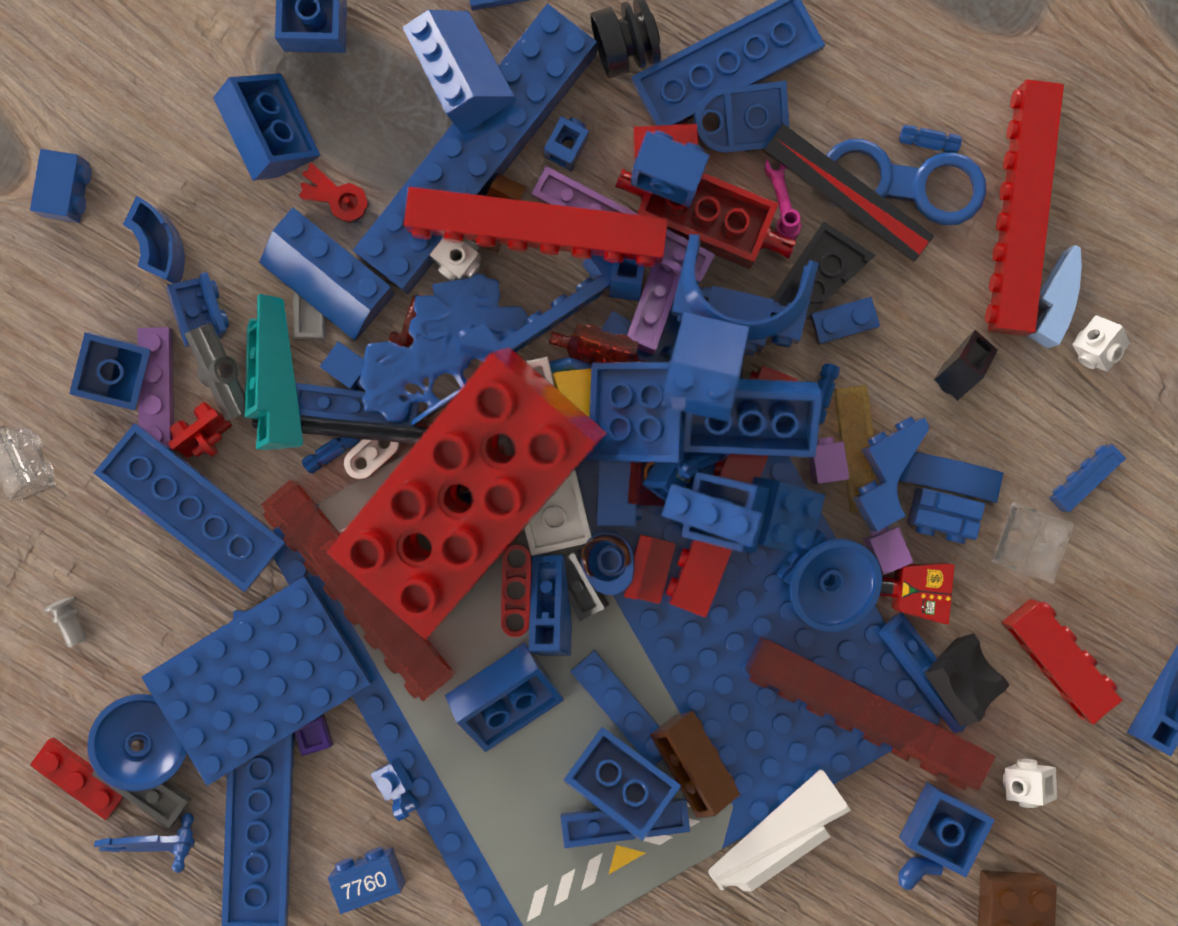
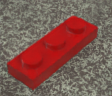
(76, 778)

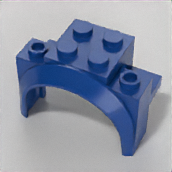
(744, 308)

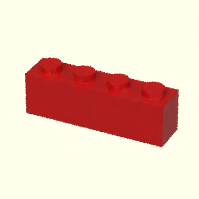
(1062, 661)

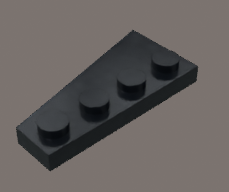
(838, 262)

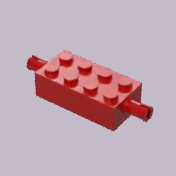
(726, 217)

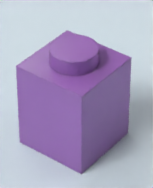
(829, 462)
(888, 549)

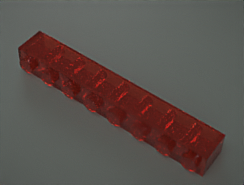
(312, 535)
(869, 713)

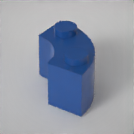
(158, 241)

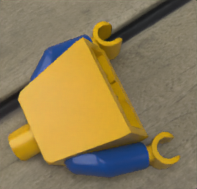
(573, 380)

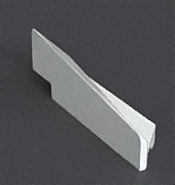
(782, 836)

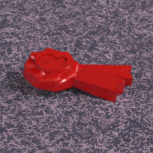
(346, 201)

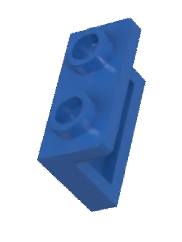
(196, 305)

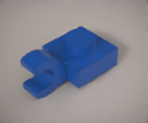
(395, 785)

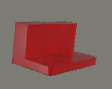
(651, 569)

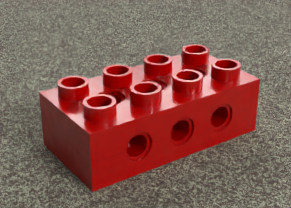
(463, 449)

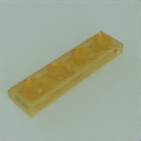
(855, 430)

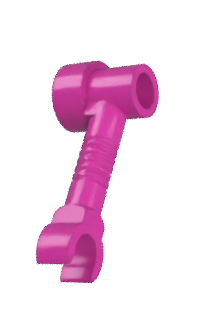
(789, 220)

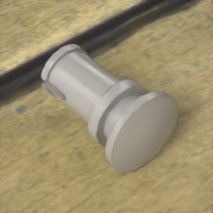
(67, 621)

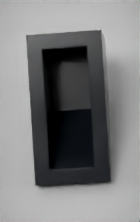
(966, 365)

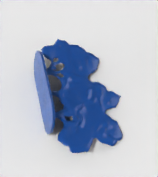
(433, 350)

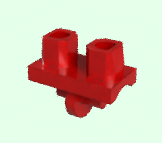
(201, 435)

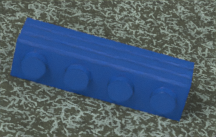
(1087, 478)

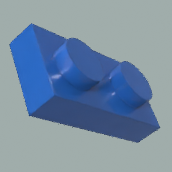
(844, 320)

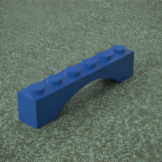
(1158, 717)

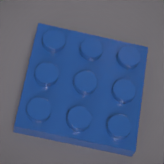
(629, 408)

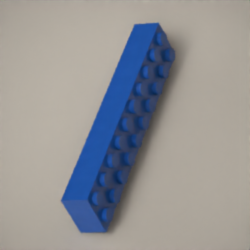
(540, 74)

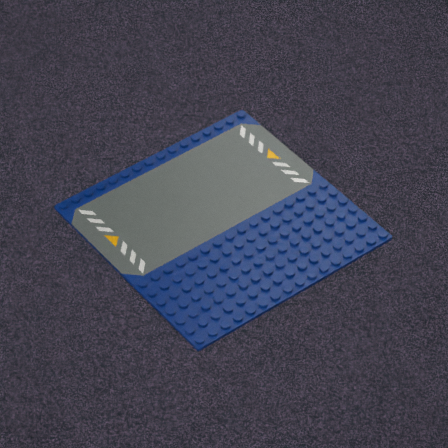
(502, 807)

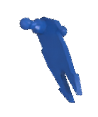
(178, 845)

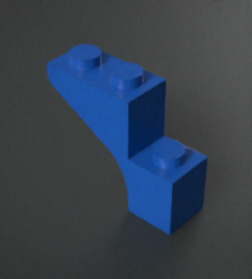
(888, 458)

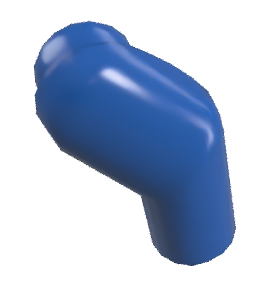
(915, 869)

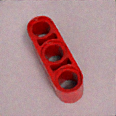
(516, 605)

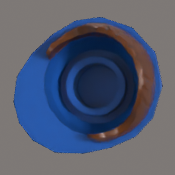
(608, 563)

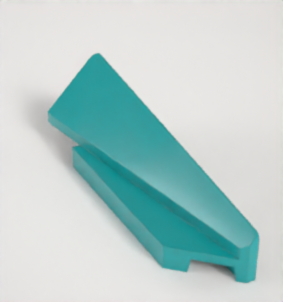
(270, 378)

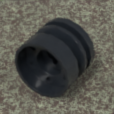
(626, 37)

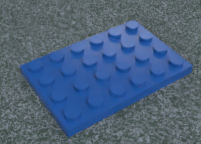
(256, 680)

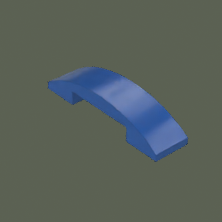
(953, 476)

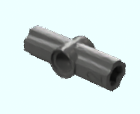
(211, 356)

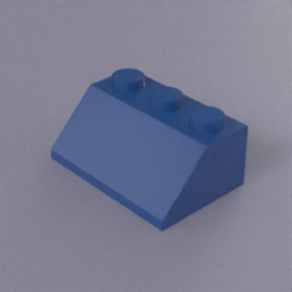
(265, 125)
(503, 698)

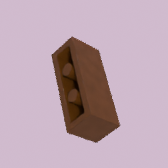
(695, 764)

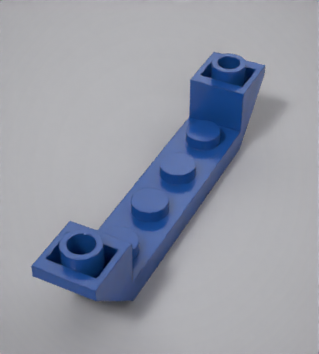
(481, 342)

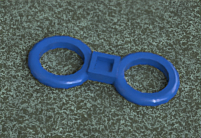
(909, 182)

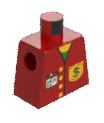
(922, 590)

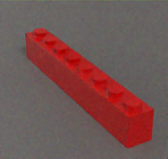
(1024, 208)
(535, 226)
(704, 562)

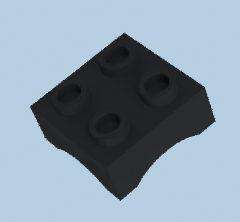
(966, 680)

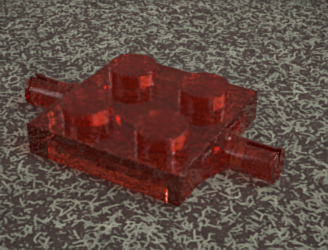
(597, 346)

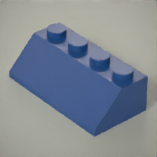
(459, 66)
(325, 274)

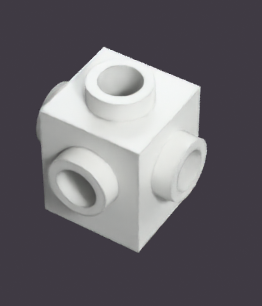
(446, 254)
(1101, 344)
(1030, 783)

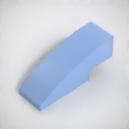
(1058, 298)

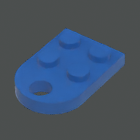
(746, 116)

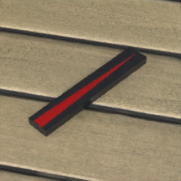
(848, 193)

